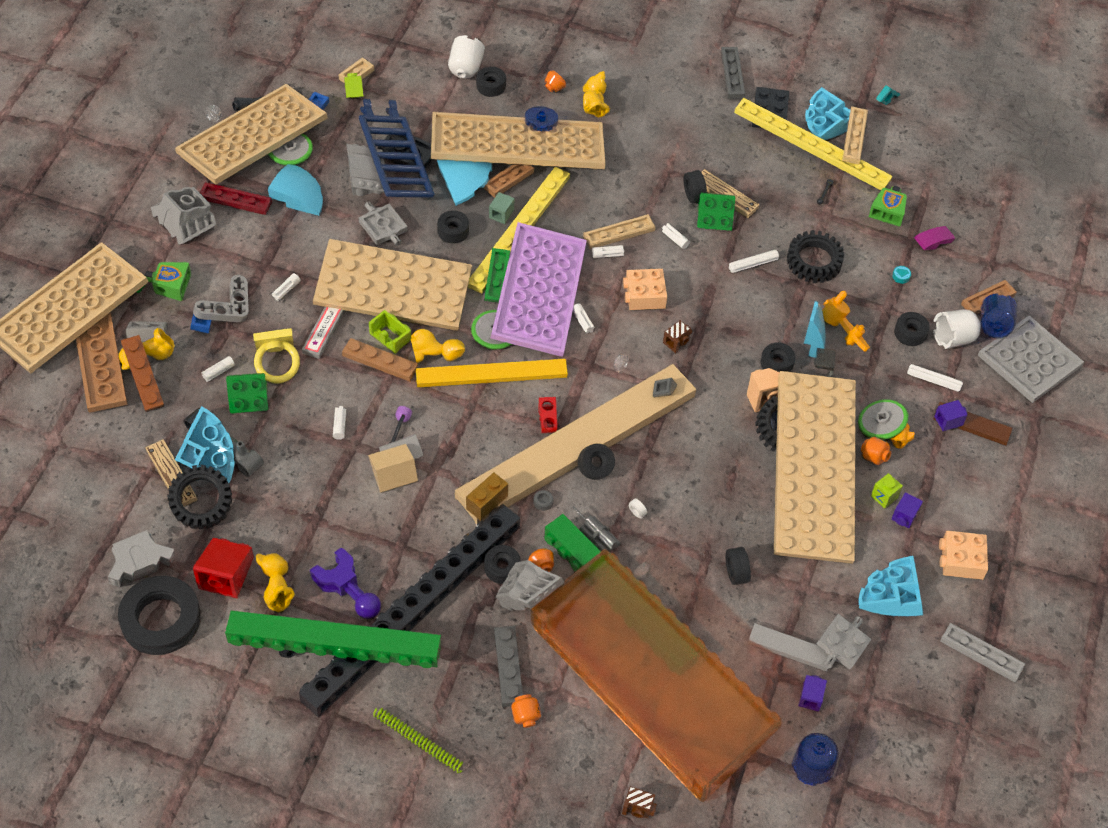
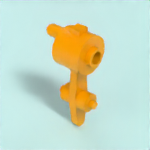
(835, 314)

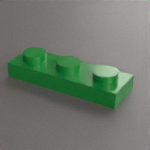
(496, 274)

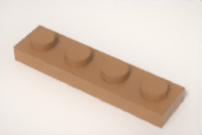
(379, 359)

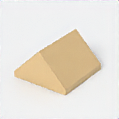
(393, 468)

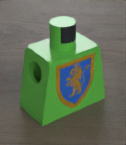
(889, 206)
(170, 279)

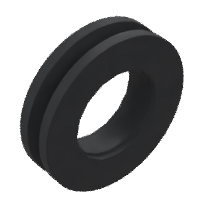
(165, 640)

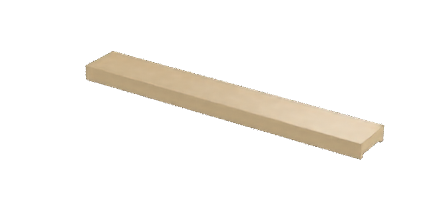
(603, 425)

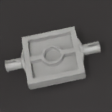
(383, 224)
(843, 641)

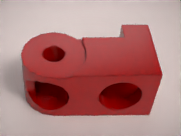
(547, 414)

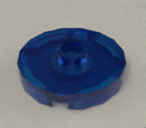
(541, 118)

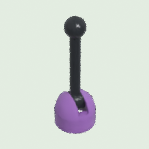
(403, 415)

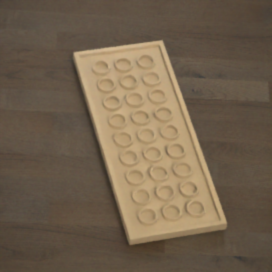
(513, 142)
(815, 468)

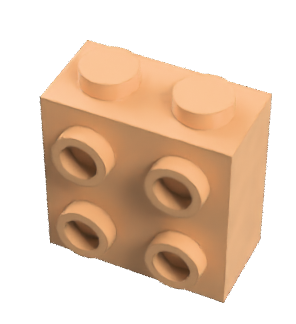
(645, 289)
(964, 555)

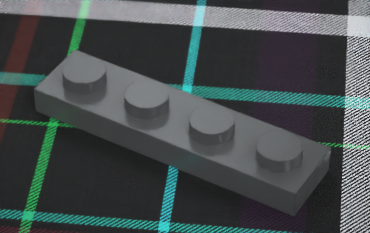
(732, 73)
(508, 664)

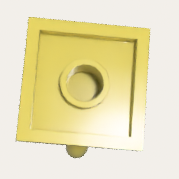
(273, 342)

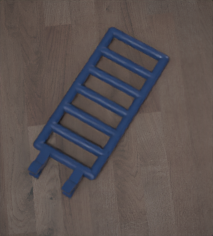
(376, 156)

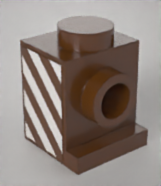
(677, 335)
(639, 803)

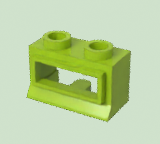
(392, 323)

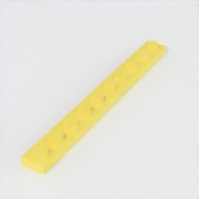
(811, 143)
(529, 215)

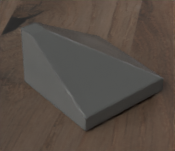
(664, 387)

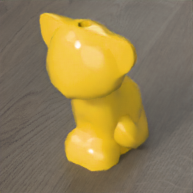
(593, 98)
(426, 344)
(158, 347)
(277, 594)

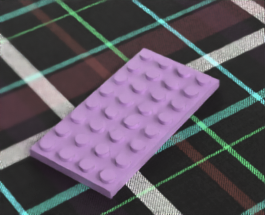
(539, 289)

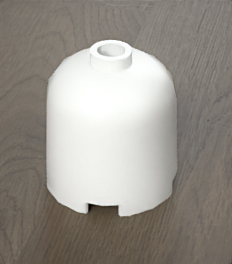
(465, 57)
(956, 328)

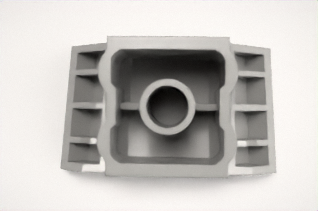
(363, 171)
(184, 213)
(138, 558)
(527, 586)

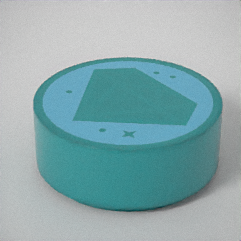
(901, 274)

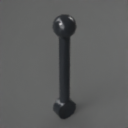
(820, 201)

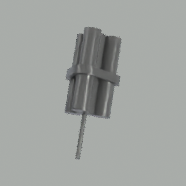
(598, 533)

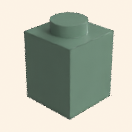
(501, 208)

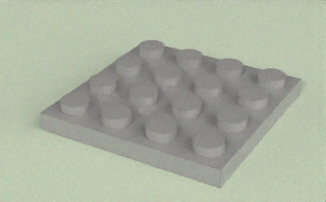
(1031, 359)

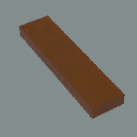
(985, 428)

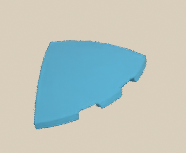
(827, 115)
(464, 177)
(297, 189)
(816, 330)
(208, 445)
(893, 590)

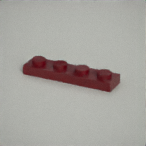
(236, 198)

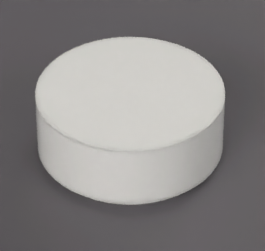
(637, 508)

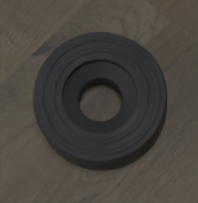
(491, 74)
(694, 185)
(453, 218)
(908, 337)
(778, 350)
(585, 461)
(497, 554)
(738, 565)

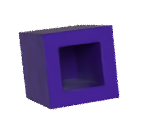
(951, 415)
(907, 510)
(812, 692)

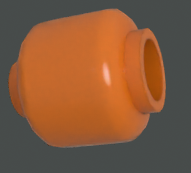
(876, 450)
(526, 710)

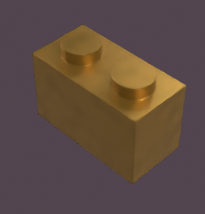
(487, 496)

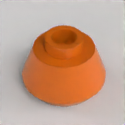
(554, 82)
(543, 558)

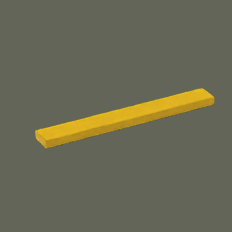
(491, 373)

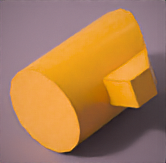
(903, 437)

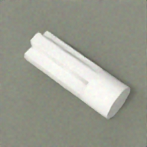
(676, 236)
(608, 251)
(290, 283)
(583, 318)
(218, 368)
(339, 423)

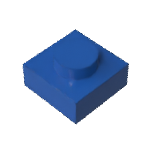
(319, 100)
(200, 324)

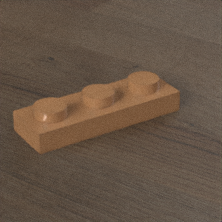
(508, 178)
(975, 301)

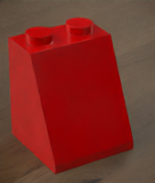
(223, 567)

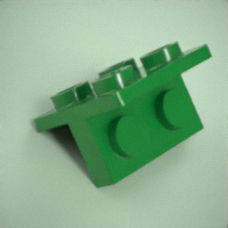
(716, 211)
(247, 392)

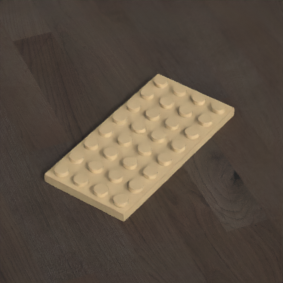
(251, 133)
(400, 282)
(68, 306)

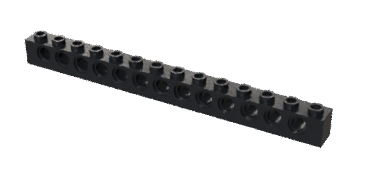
(508, 524)

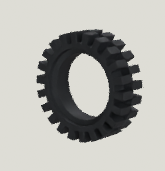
(819, 241)
(764, 423)
(195, 474)

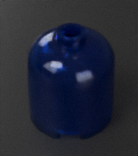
(998, 315)
(815, 759)

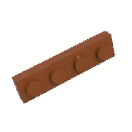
(142, 373)

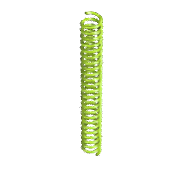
(418, 736)

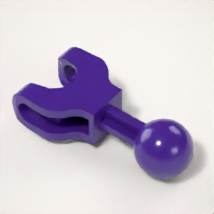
(343, 581)

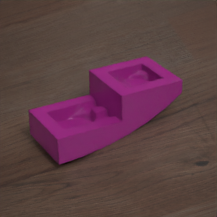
(933, 237)

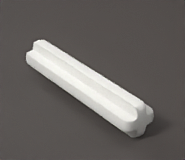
(753, 261)
(935, 377)

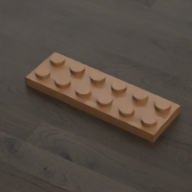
(101, 366)

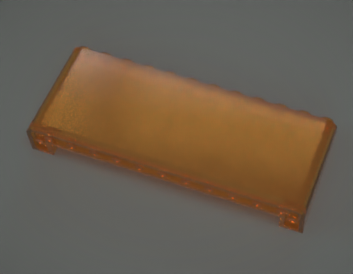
(654, 674)

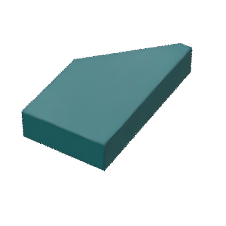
(887, 94)

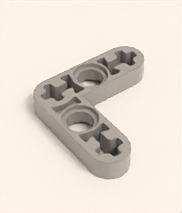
(230, 308)

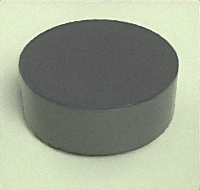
(543, 500)

